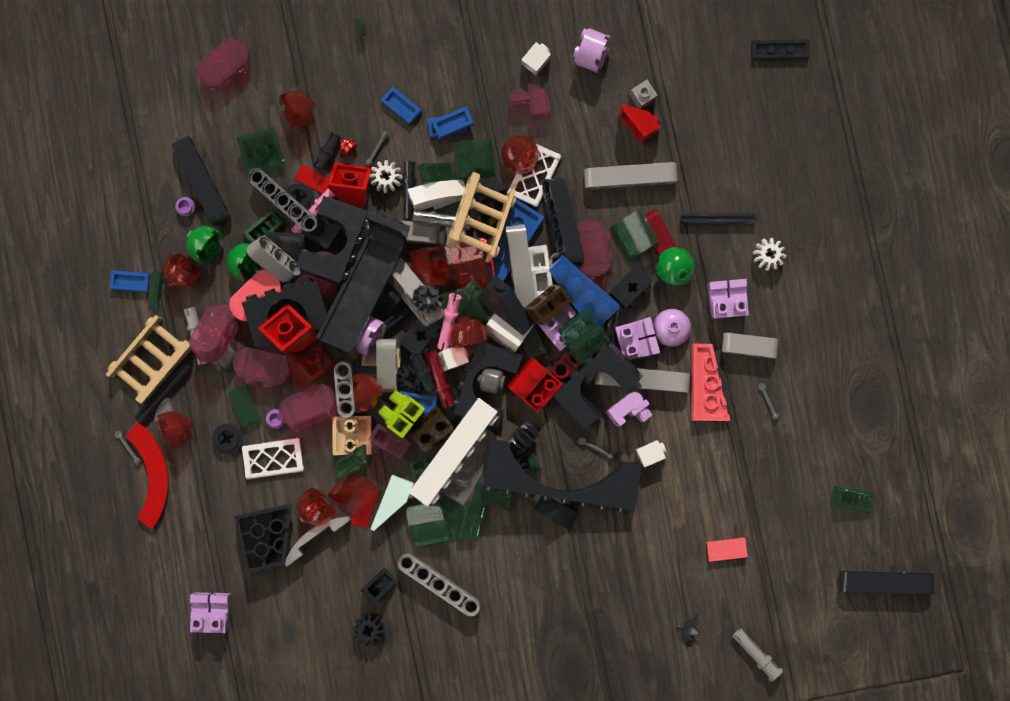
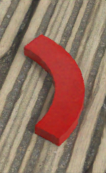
(157, 474)

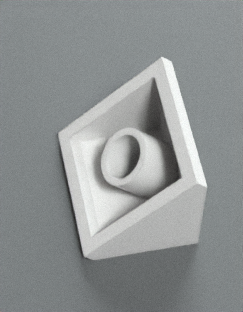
(505, 334)

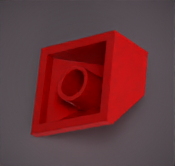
(639, 122)
(350, 184)
(288, 330)

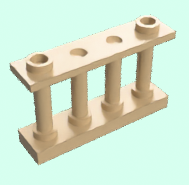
(462, 219)
(157, 377)

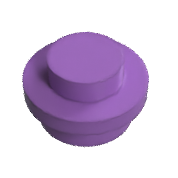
(185, 206)
(274, 420)

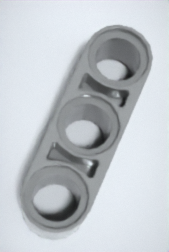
(273, 259)
(750, 345)
(387, 364)
(341, 397)

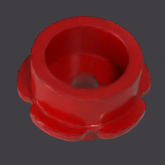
(348, 146)

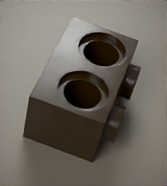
(548, 304)
(427, 425)

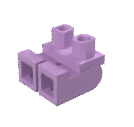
(728, 306)
(555, 323)
(629, 341)
(630, 404)
(210, 612)

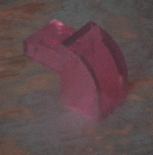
(536, 97)
(389, 441)

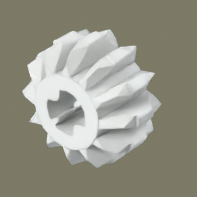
(388, 170)
(771, 247)

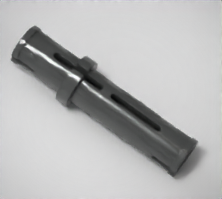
(435, 219)

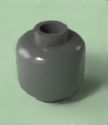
(226, 360)
(491, 380)

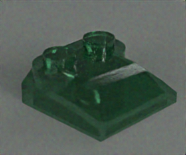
(261, 149)
(474, 157)

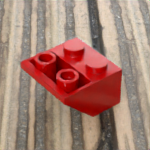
(534, 384)

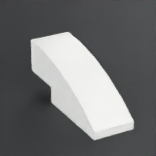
(436, 194)
(540, 268)

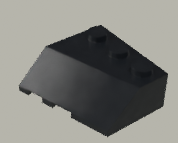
(264, 537)

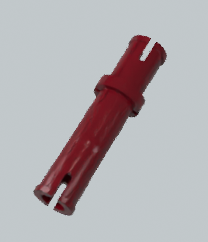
(439, 379)

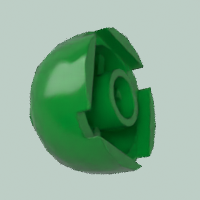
(203, 243)
(241, 264)
(675, 266)

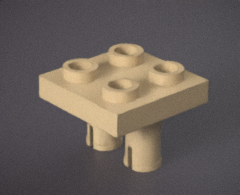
(351, 433)

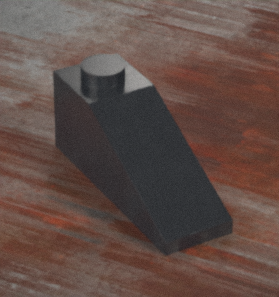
(505, 304)

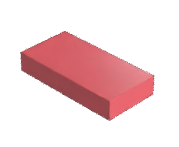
(726, 549)

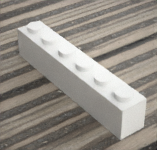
(453, 451)

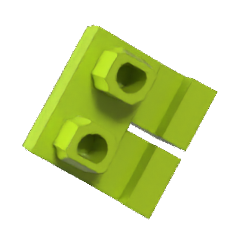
(400, 417)

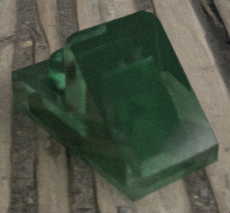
(435, 172)
(353, 462)

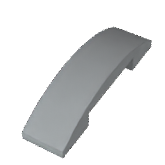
(296, 552)

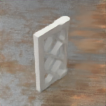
(548, 153)
(248, 472)

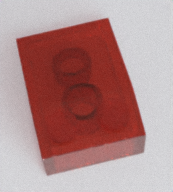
(468, 264)

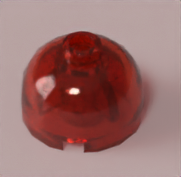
(297, 108)
(520, 154)
(179, 271)
(467, 332)
(366, 391)
(174, 428)
(314, 509)

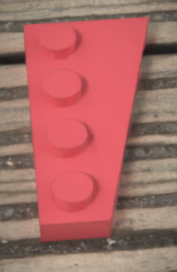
(706, 389)

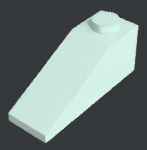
(394, 497)

